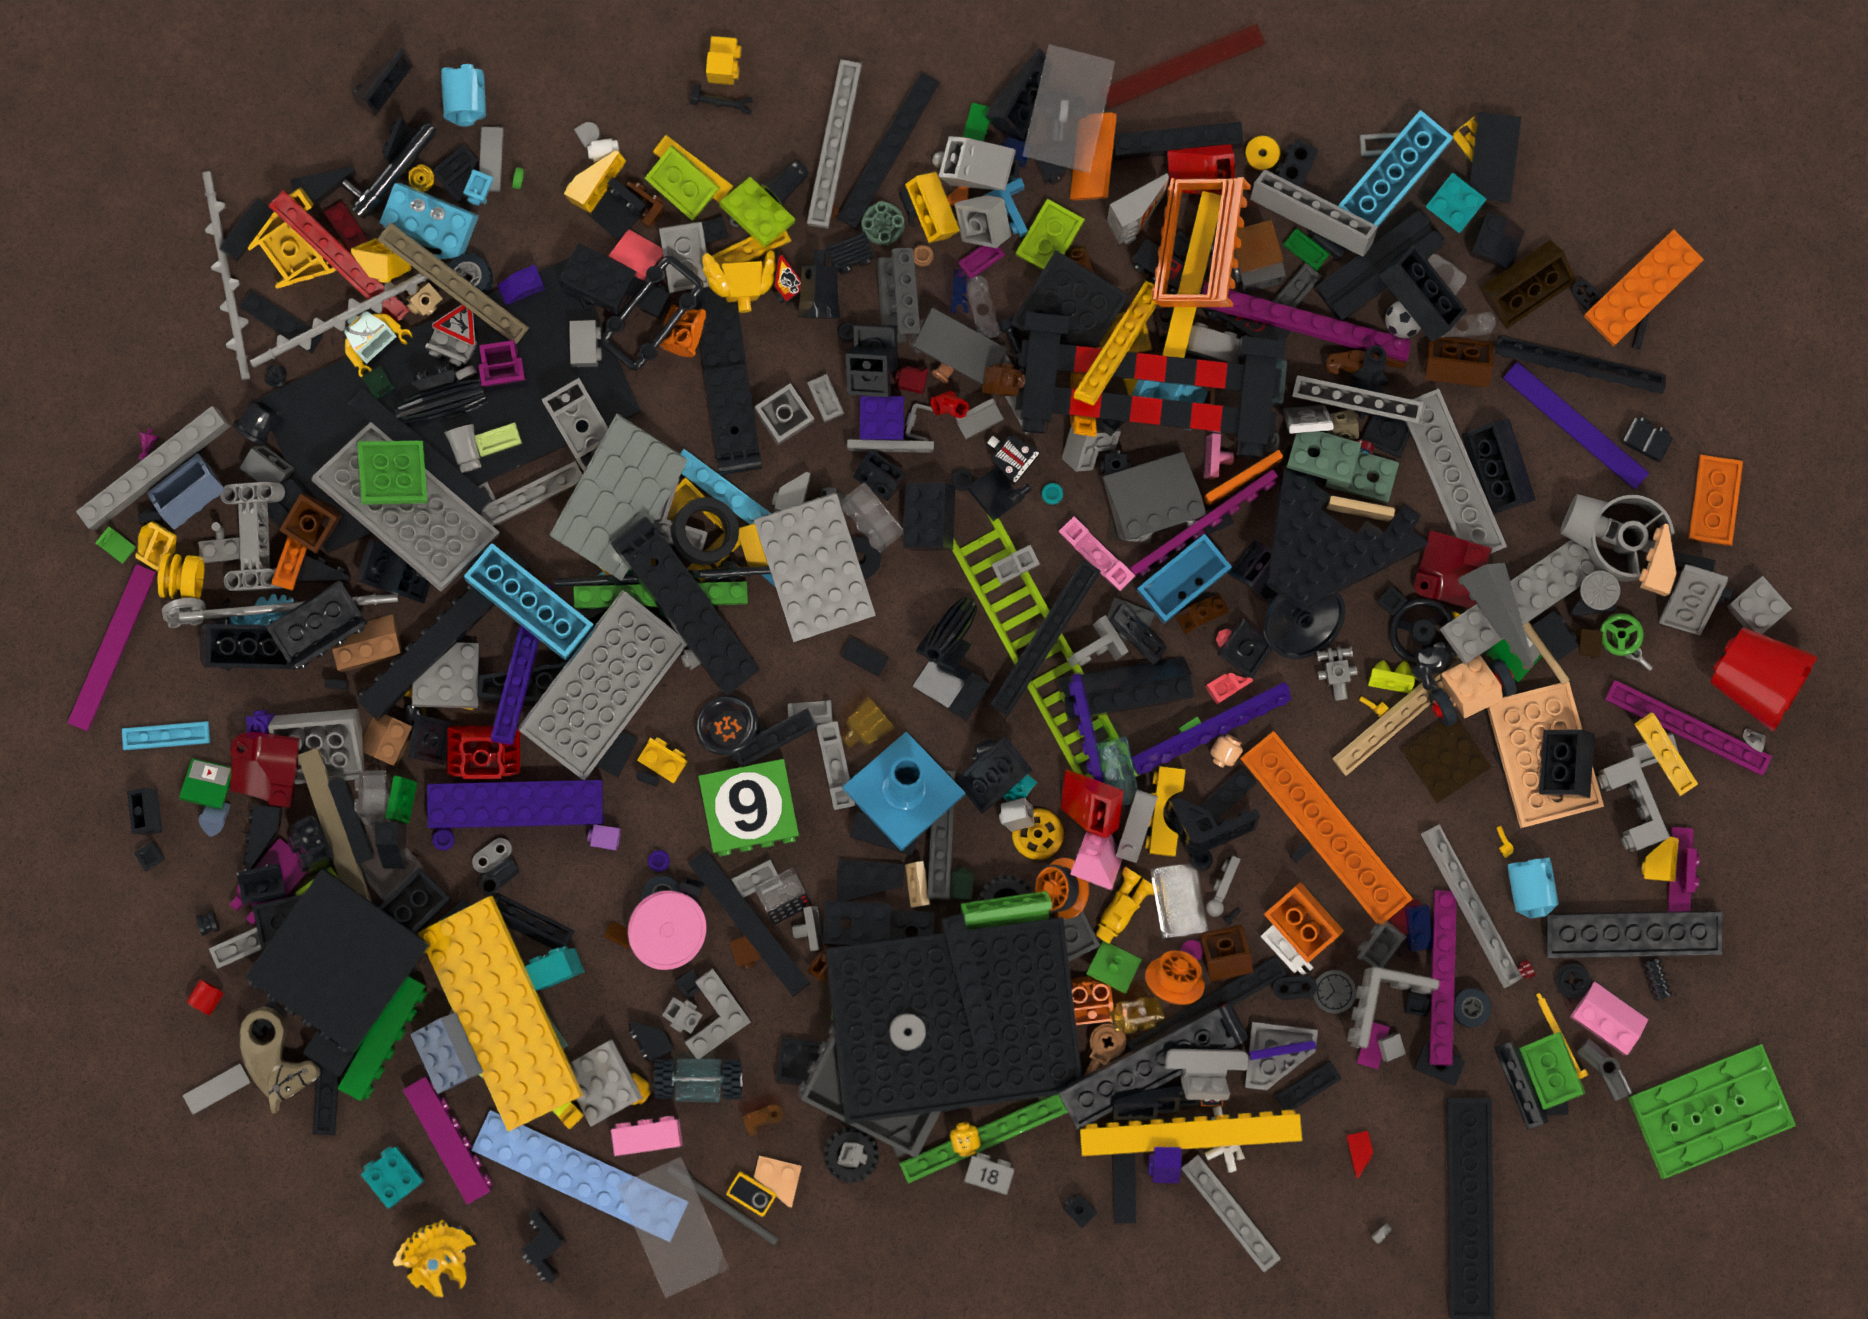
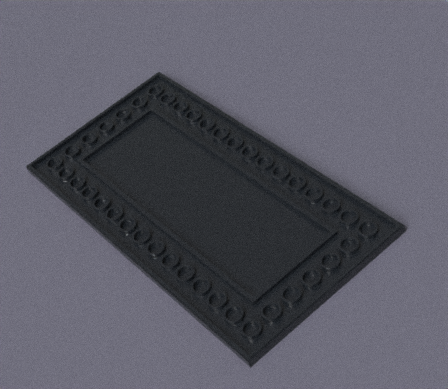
(320, 422)

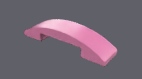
(1096, 554)

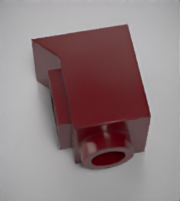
(912, 379)

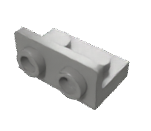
(450, 348)

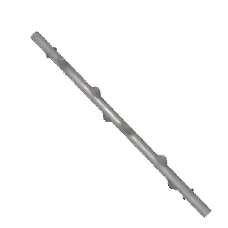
(230, 284)
(339, 321)
(274, 608)

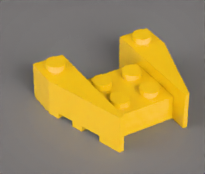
(288, 250)

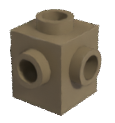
(1344, 425)

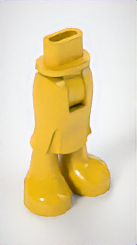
(1122, 906)

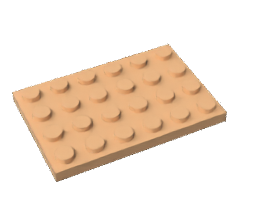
(1518, 731)

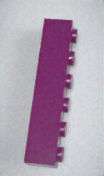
(448, 1141)

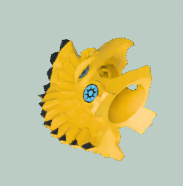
(434, 1252)

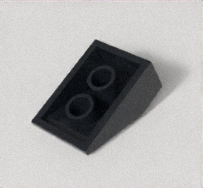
(955, 691)

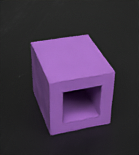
(604, 837)

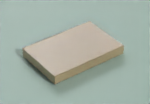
(1360, 508)

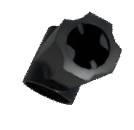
(499, 875)

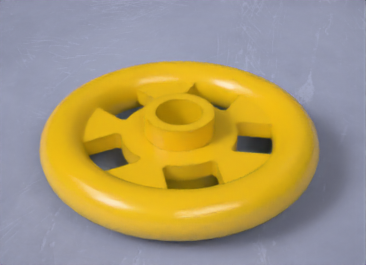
(1056, 836)

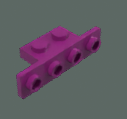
(1686, 880)

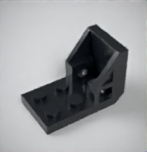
(1199, 831)

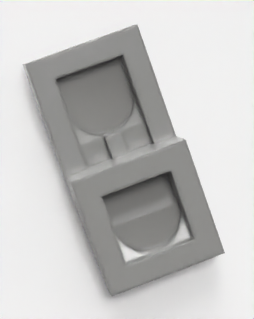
(1015, 564)

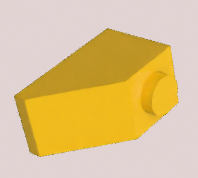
(1662, 861)

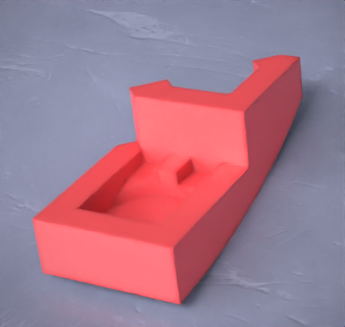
(1226, 686)

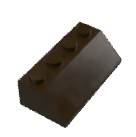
(1528, 284)

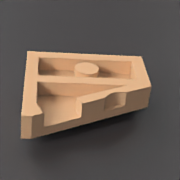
(778, 1177)

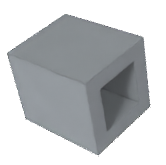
(1017, 814)

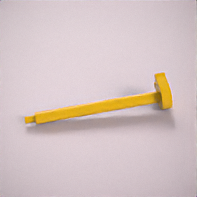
(1555, 1028)

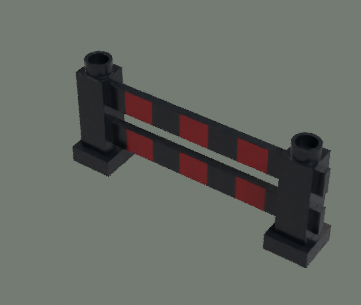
(1255, 380)

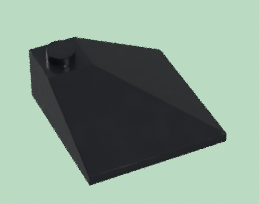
(382, 83)

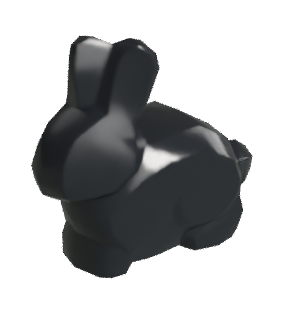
(1432, 661)

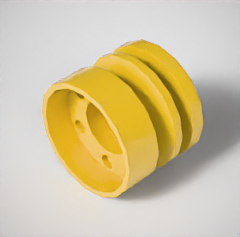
(178, 576)

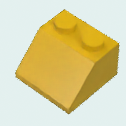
(380, 261)

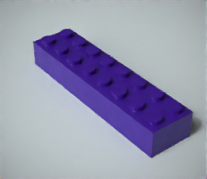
(515, 804)

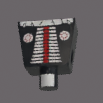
(1012, 457)

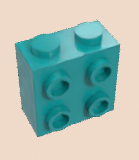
(392, 1176)

